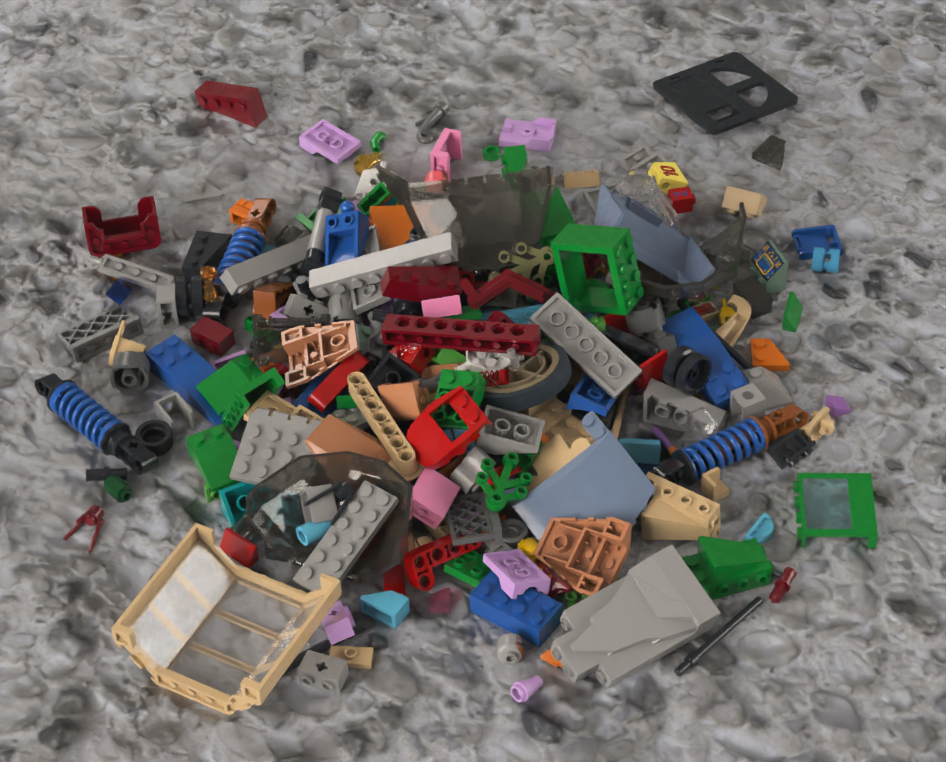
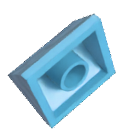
(642, 450)

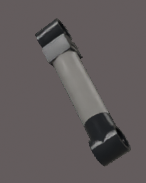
(328, 205)

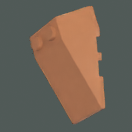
(317, 349)
(340, 436)
(585, 551)

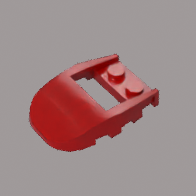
(429, 441)

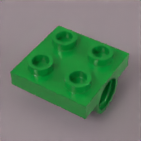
(468, 568)

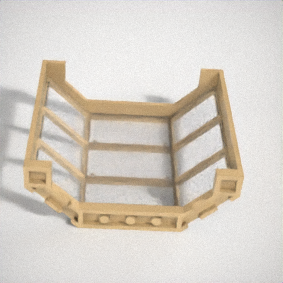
(219, 626)

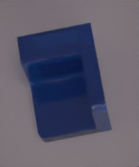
(119, 291)

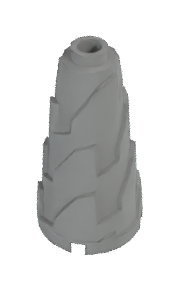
(341, 308)

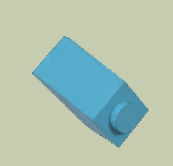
(386, 607)

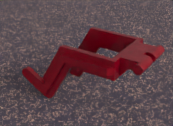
(506, 279)

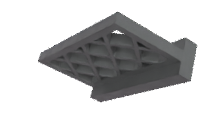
(99, 340)
(490, 525)

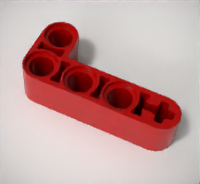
(337, 381)
(426, 561)

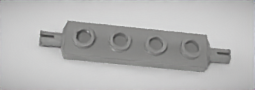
(131, 272)

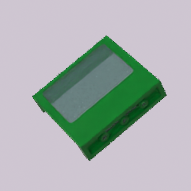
(835, 506)

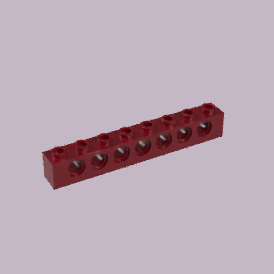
(461, 334)

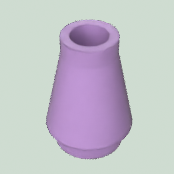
(526, 688)

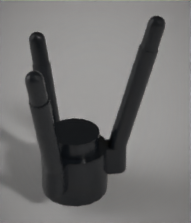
(343, 492)

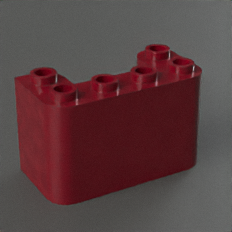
(122, 233)

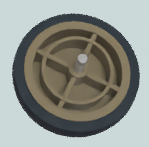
(531, 379)

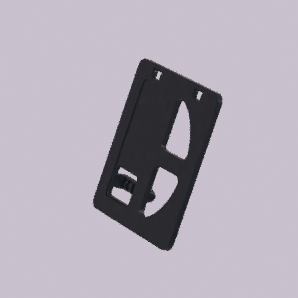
(701, 93)

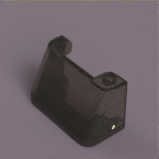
(268, 340)

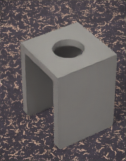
(748, 401)
(178, 405)
(320, 510)

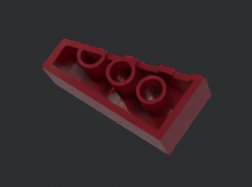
(233, 101)

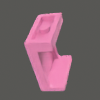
(446, 148)
(433, 497)

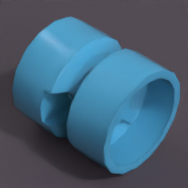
(819, 263)

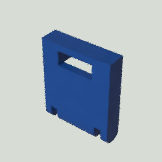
(808, 238)

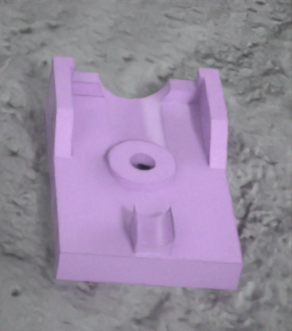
(324, 133)
(539, 137)
(516, 572)

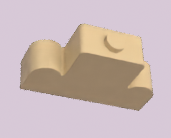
(554, 456)

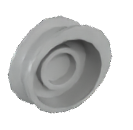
(513, 531)

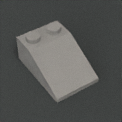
(510, 432)

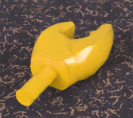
(725, 313)

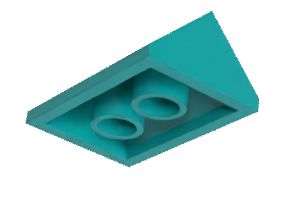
(234, 501)

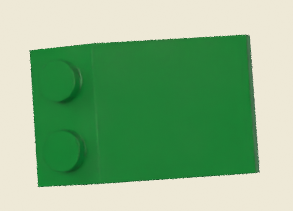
(223, 383)
(213, 456)

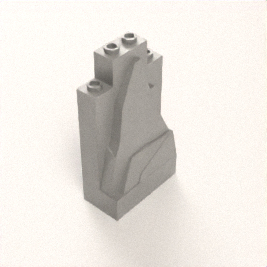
(634, 620)

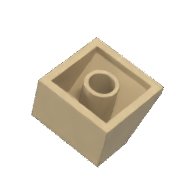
(752, 201)

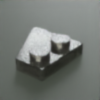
(771, 152)

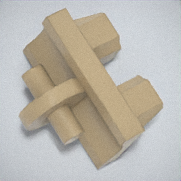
(819, 425)

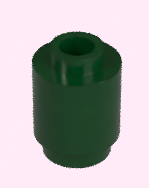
(118, 488)

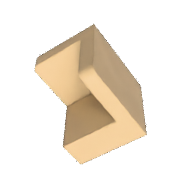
(712, 485)

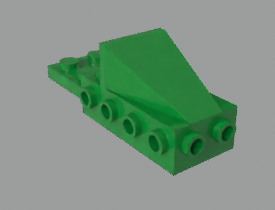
(729, 566)

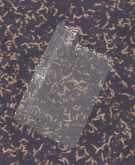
(696, 426)

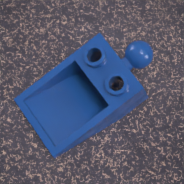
(345, 234)

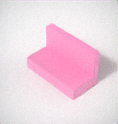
(442, 306)

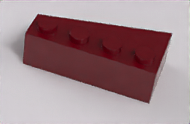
(420, 282)

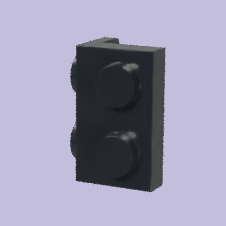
(790, 449)

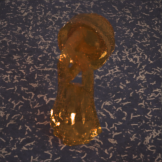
(209, 273)

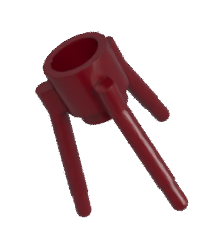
(91, 517)

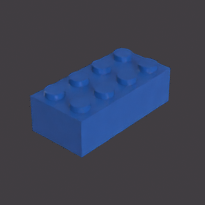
(529, 616)

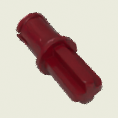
(782, 585)

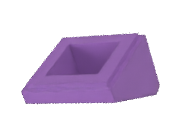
(837, 405)

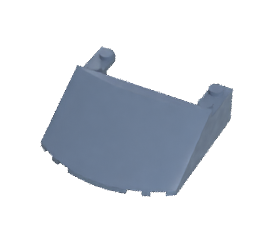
(654, 240)
(593, 484)

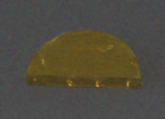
(366, 162)

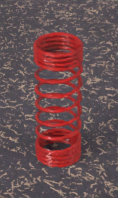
(503, 377)

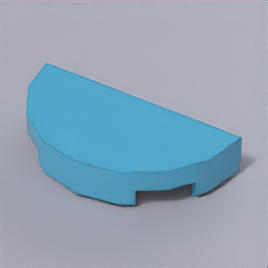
(761, 530)

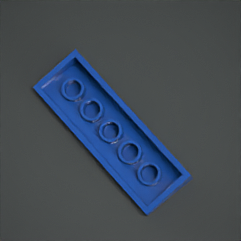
(590, 397)

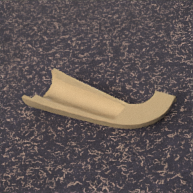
(735, 325)

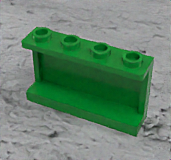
(249, 394)

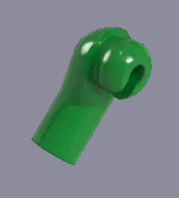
(374, 142)

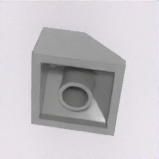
(770, 387)

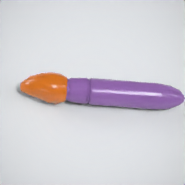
(664, 440)

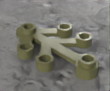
(526, 265)

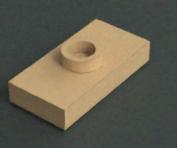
(356, 656)

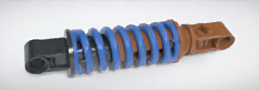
(245, 244)
(730, 445)

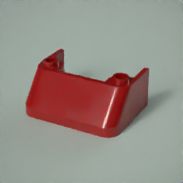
(652, 367)

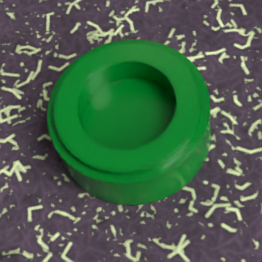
(491, 153)

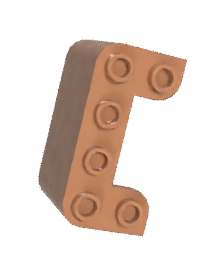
(408, 399)

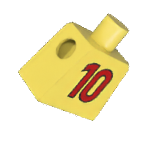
(667, 175)

